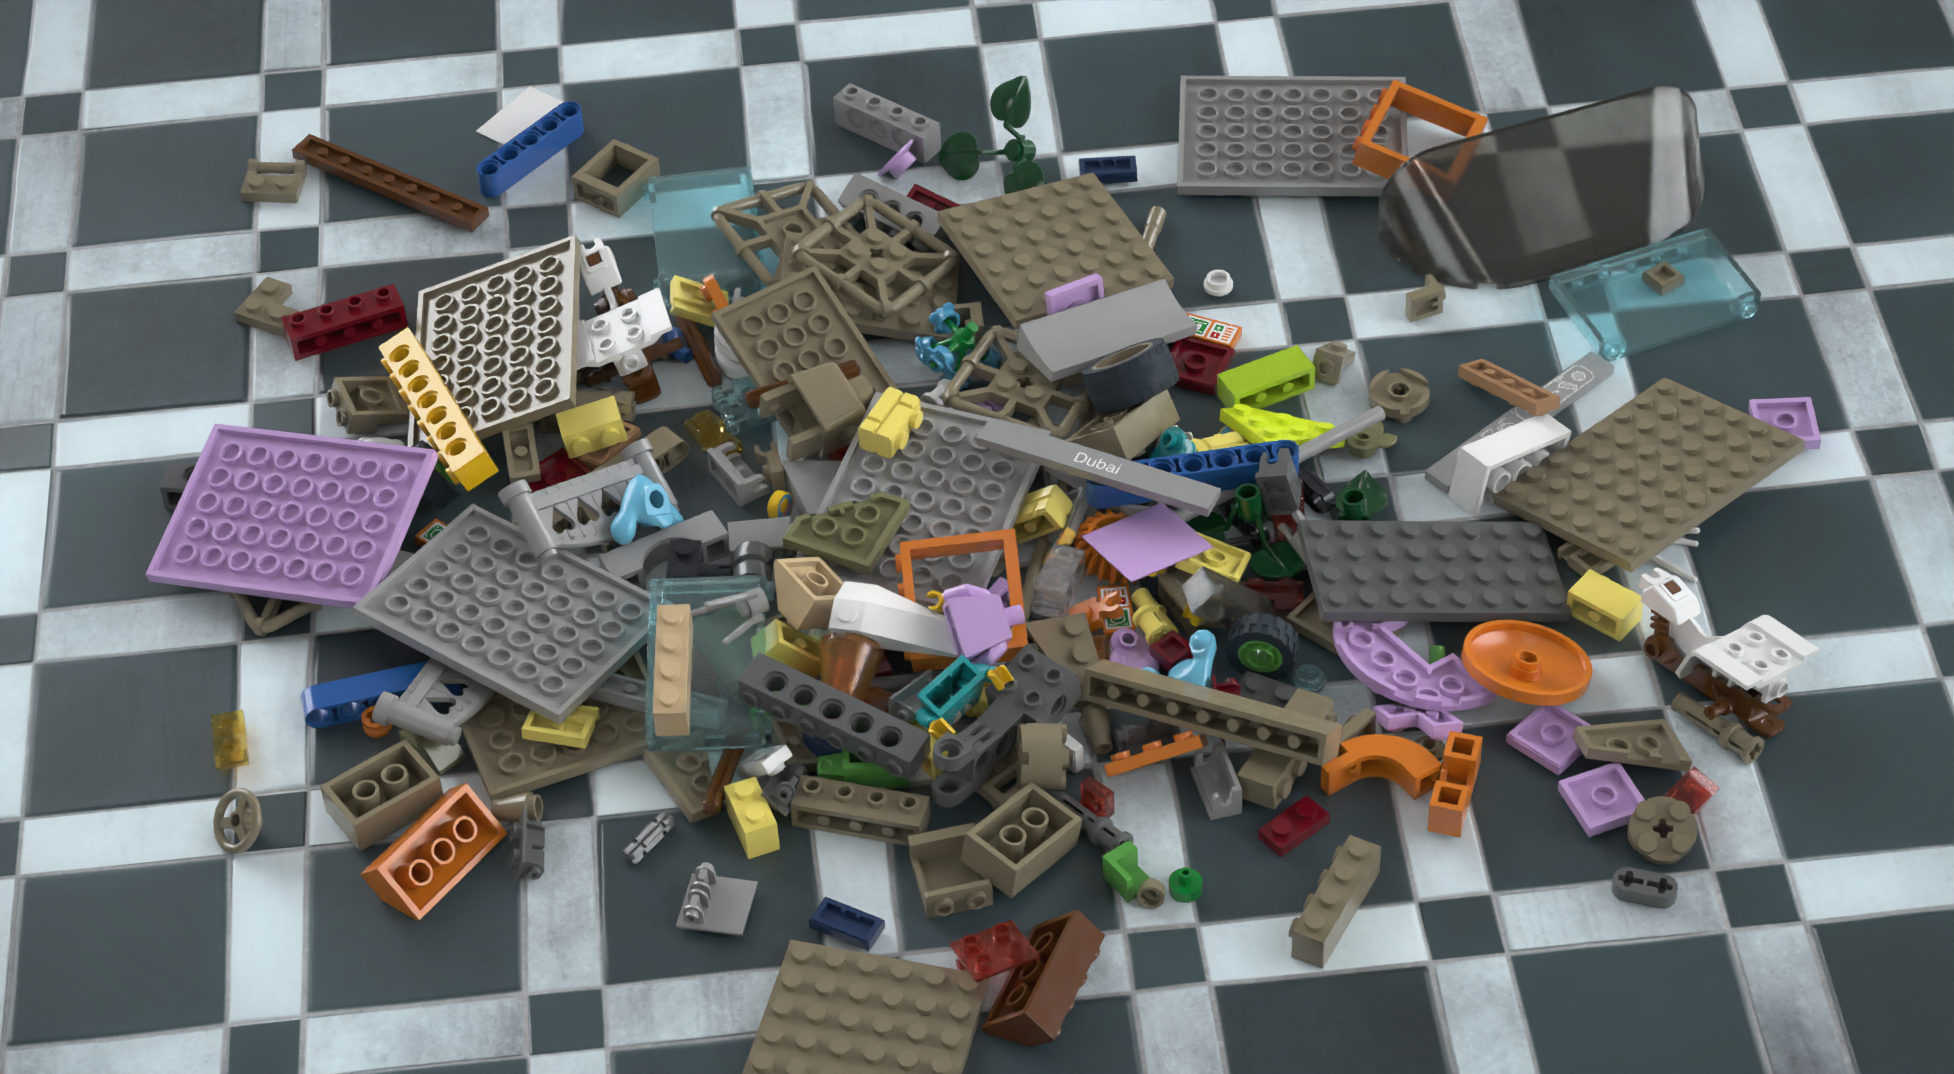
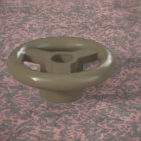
(244, 821)

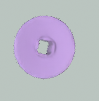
(900, 161)

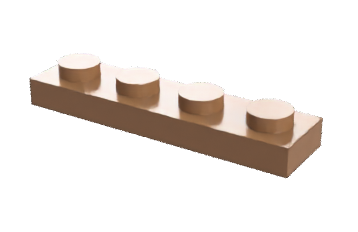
(1509, 387)

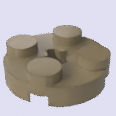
(1400, 407)
(1670, 812)

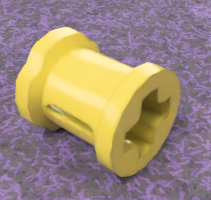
(1150, 622)

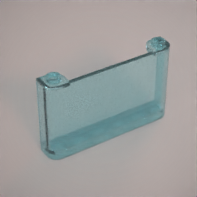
(688, 238)
(1626, 316)
(716, 711)

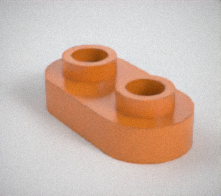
(713, 292)

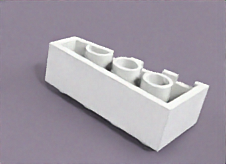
(1501, 458)

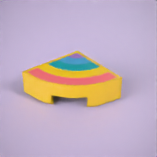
(1064, 538)

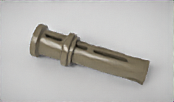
(1728, 734)

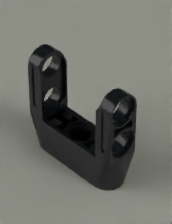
(1316, 496)

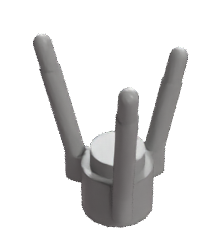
(749, 604)

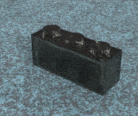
(1222, 599)

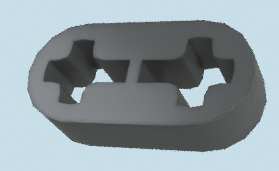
(1644, 887)

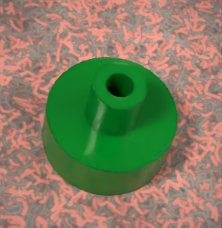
(1185, 885)

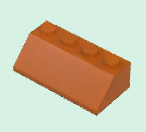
(434, 852)

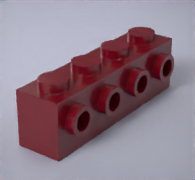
(344, 322)

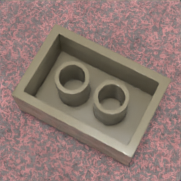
(381, 794)
(1021, 839)

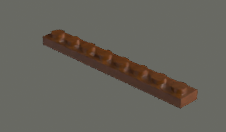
(391, 183)

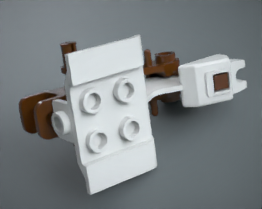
(624, 329)
(1734, 670)

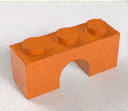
(1456, 784)

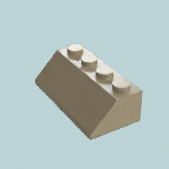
(1129, 430)

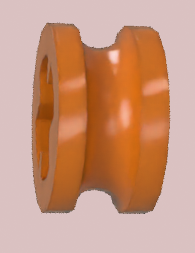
(373, 729)

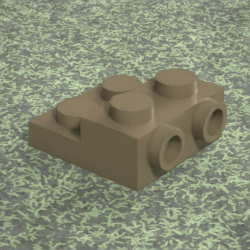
(365, 403)

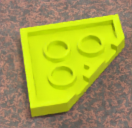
(1267, 426)

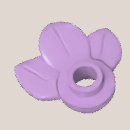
(1132, 654)

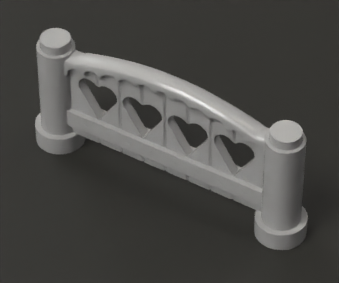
(535, 509)
(418, 716)

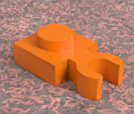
(1098, 611)

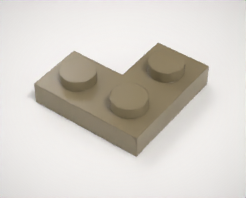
(265, 306)

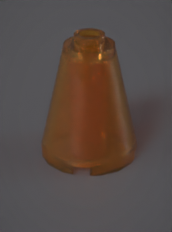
(849, 663)

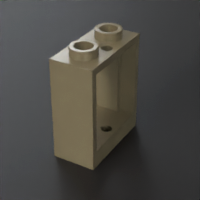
(604, 196)

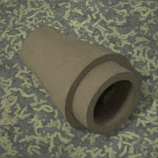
(1097, 725)
(513, 807)

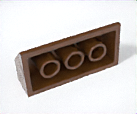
(1044, 990)

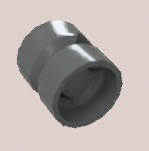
(753, 559)

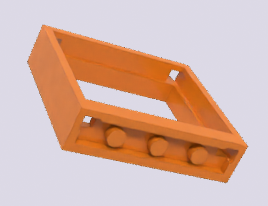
(1419, 104)
(959, 545)

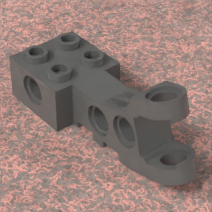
(1038, 694)

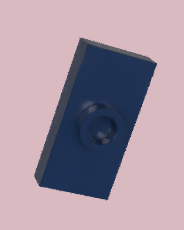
(1110, 169)
(847, 923)

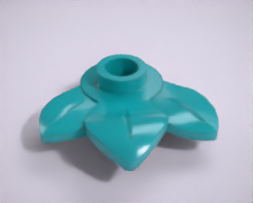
(1173, 442)

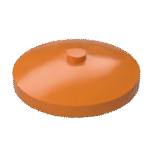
(1526, 662)

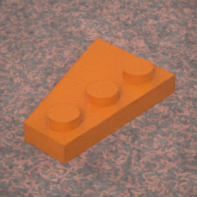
(1155, 752)

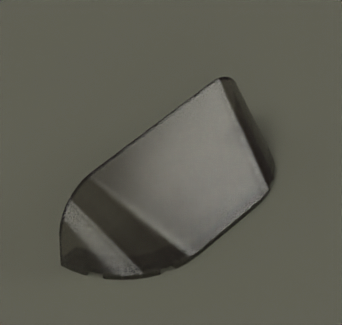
(1548, 192)

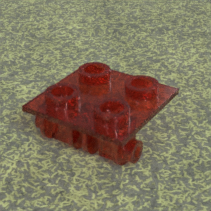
(993, 951)

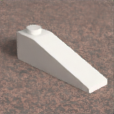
(890, 620)

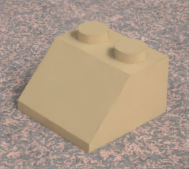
(805, 591)

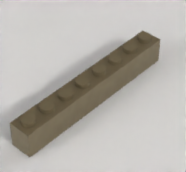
(1212, 712)

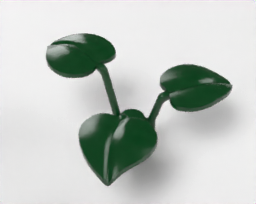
(1010, 104)
(1359, 500)
(1273, 561)

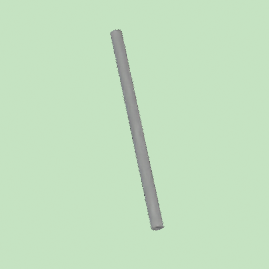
(1313, 447)

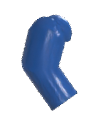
(683, 355)

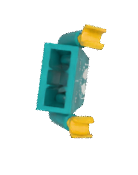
(956, 693)

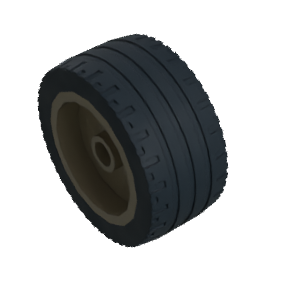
(1130, 375)

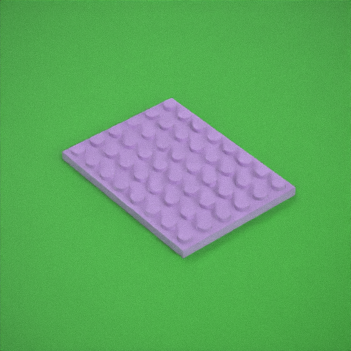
(292, 515)

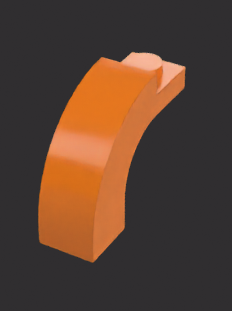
(1382, 757)

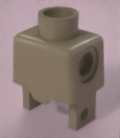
(824, 409)

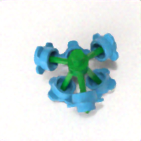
(945, 354)

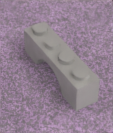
(638, 558)

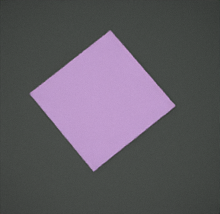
(1147, 542)

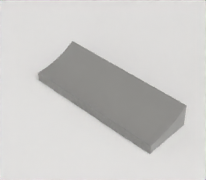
(1083, 334)

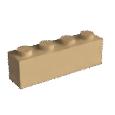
(673, 670)

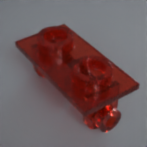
(1285, 592)

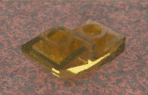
(710, 431)
(230, 739)

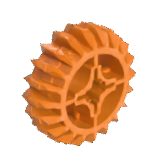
(1094, 562)

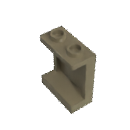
(942, 877)

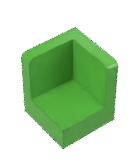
(1122, 870)

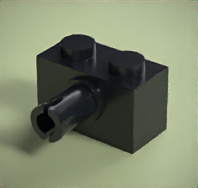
(687, 560)

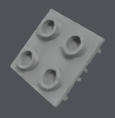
(716, 902)

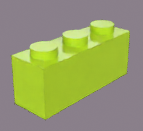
(1267, 379)

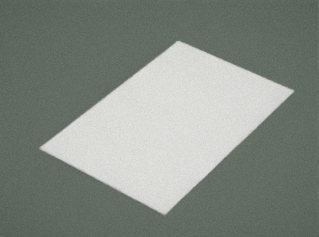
(518, 115)

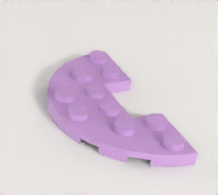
(1401, 674)

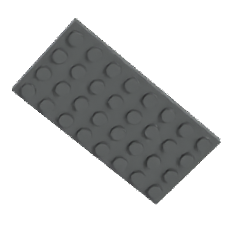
(1432, 571)

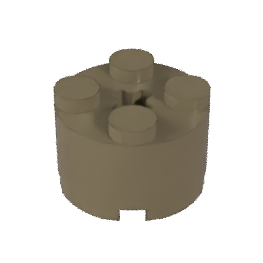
(1042, 755)

